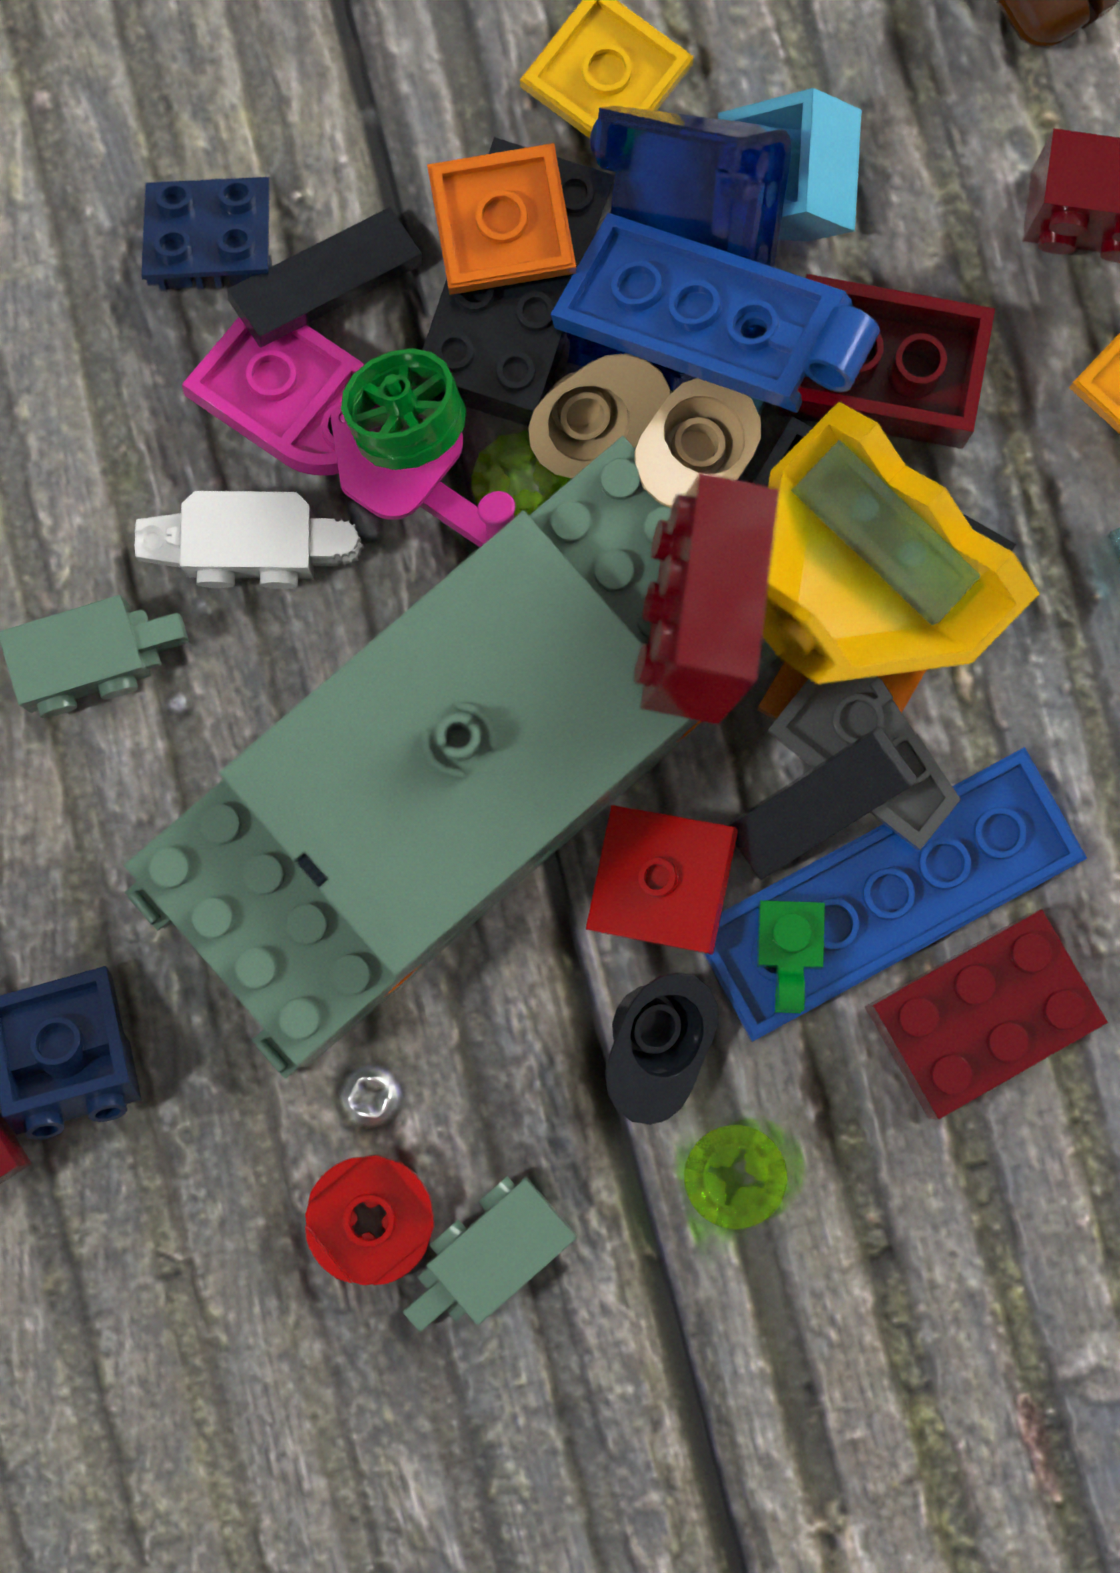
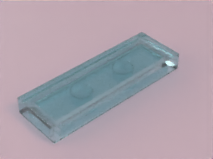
(886, 533)

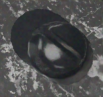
(659, 1046)

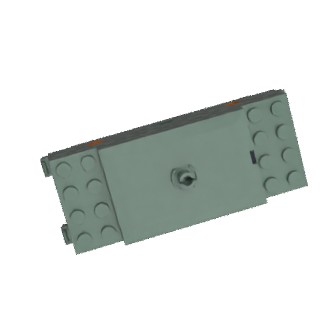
(425, 771)

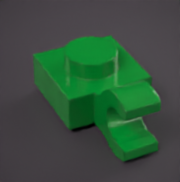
(790, 942)

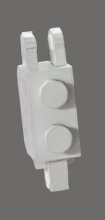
(246, 537)

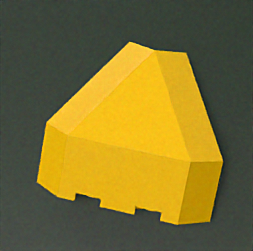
(839, 615)

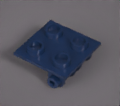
(205, 231)

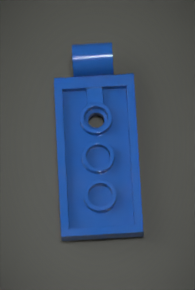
(693, 302)

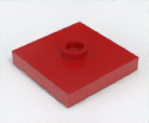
(662, 879)

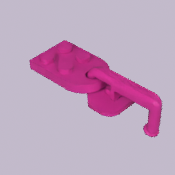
(288, 401)

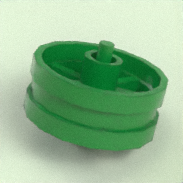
(413, 426)

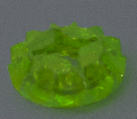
(515, 453)
(750, 1204)

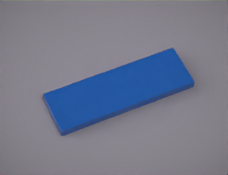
(896, 900)

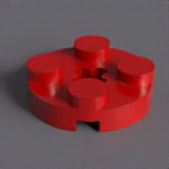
(332, 1217)

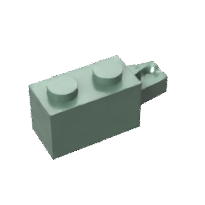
(86, 653)
(492, 1257)

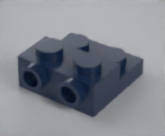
(64, 1055)

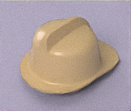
(593, 410)
(696, 432)

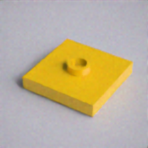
(605, 60)

